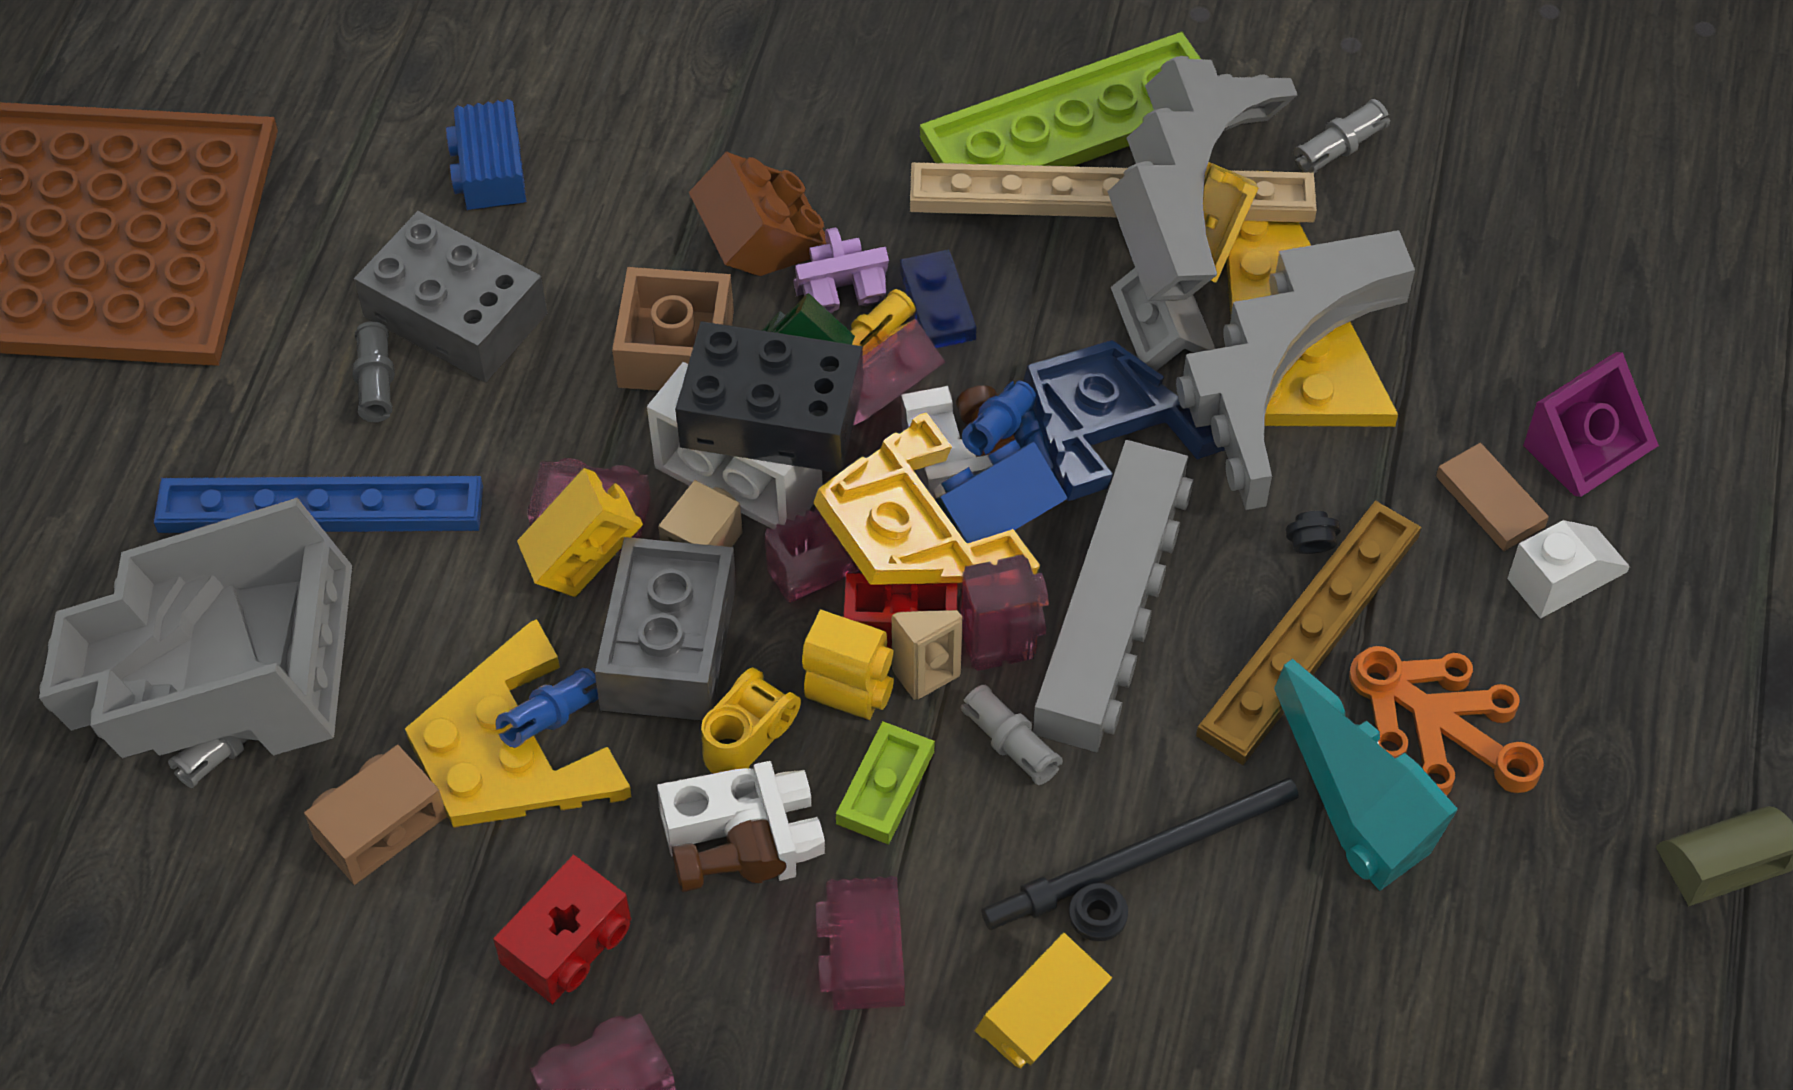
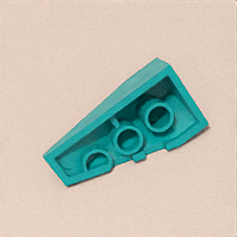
(1378, 805)

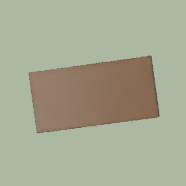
(1492, 496)

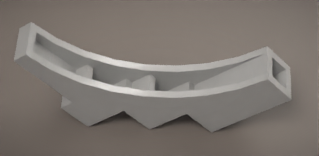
(1163, 192)
(1309, 298)

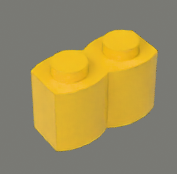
(847, 665)

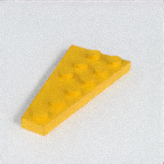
(1334, 376)

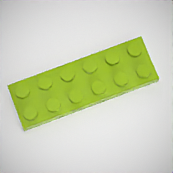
(1058, 118)

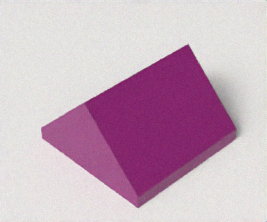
(1591, 427)

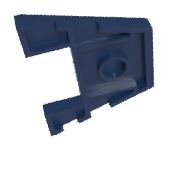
(1100, 397)

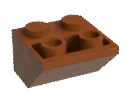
(757, 215)

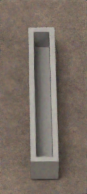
(1111, 597)

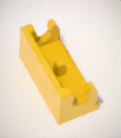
(1225, 207)
(578, 534)
(1043, 1002)

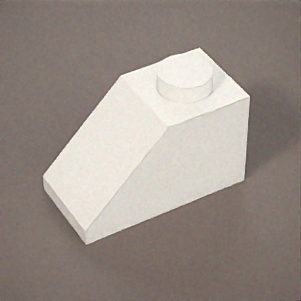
(1563, 565)

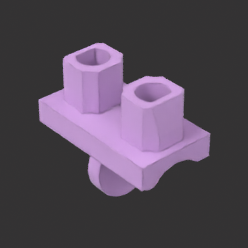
(840, 265)

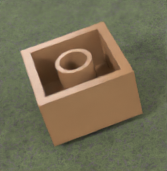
(662, 319)

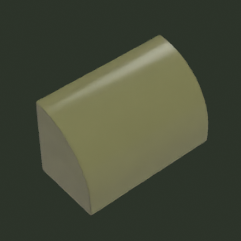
(1730, 854)

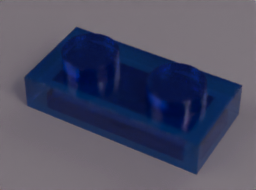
(938, 298)

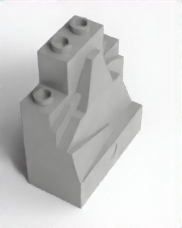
(209, 639)

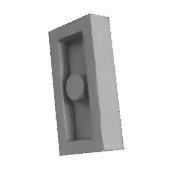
(1159, 327)

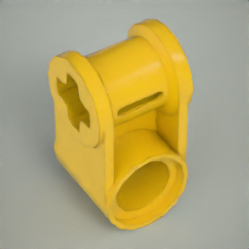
(751, 715)

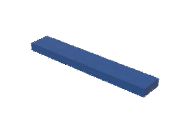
(334, 502)

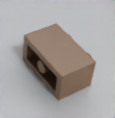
(375, 813)

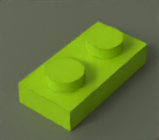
(885, 782)

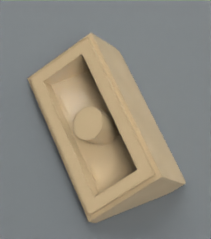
(926, 649)

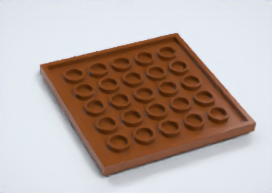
(125, 229)

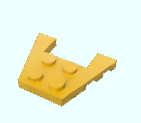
(895, 523)
(480, 773)

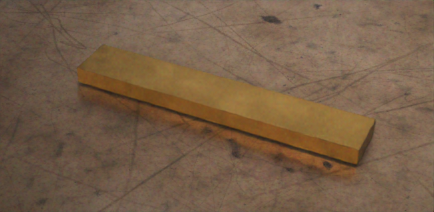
(1309, 630)

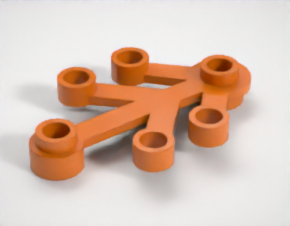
(1441, 714)

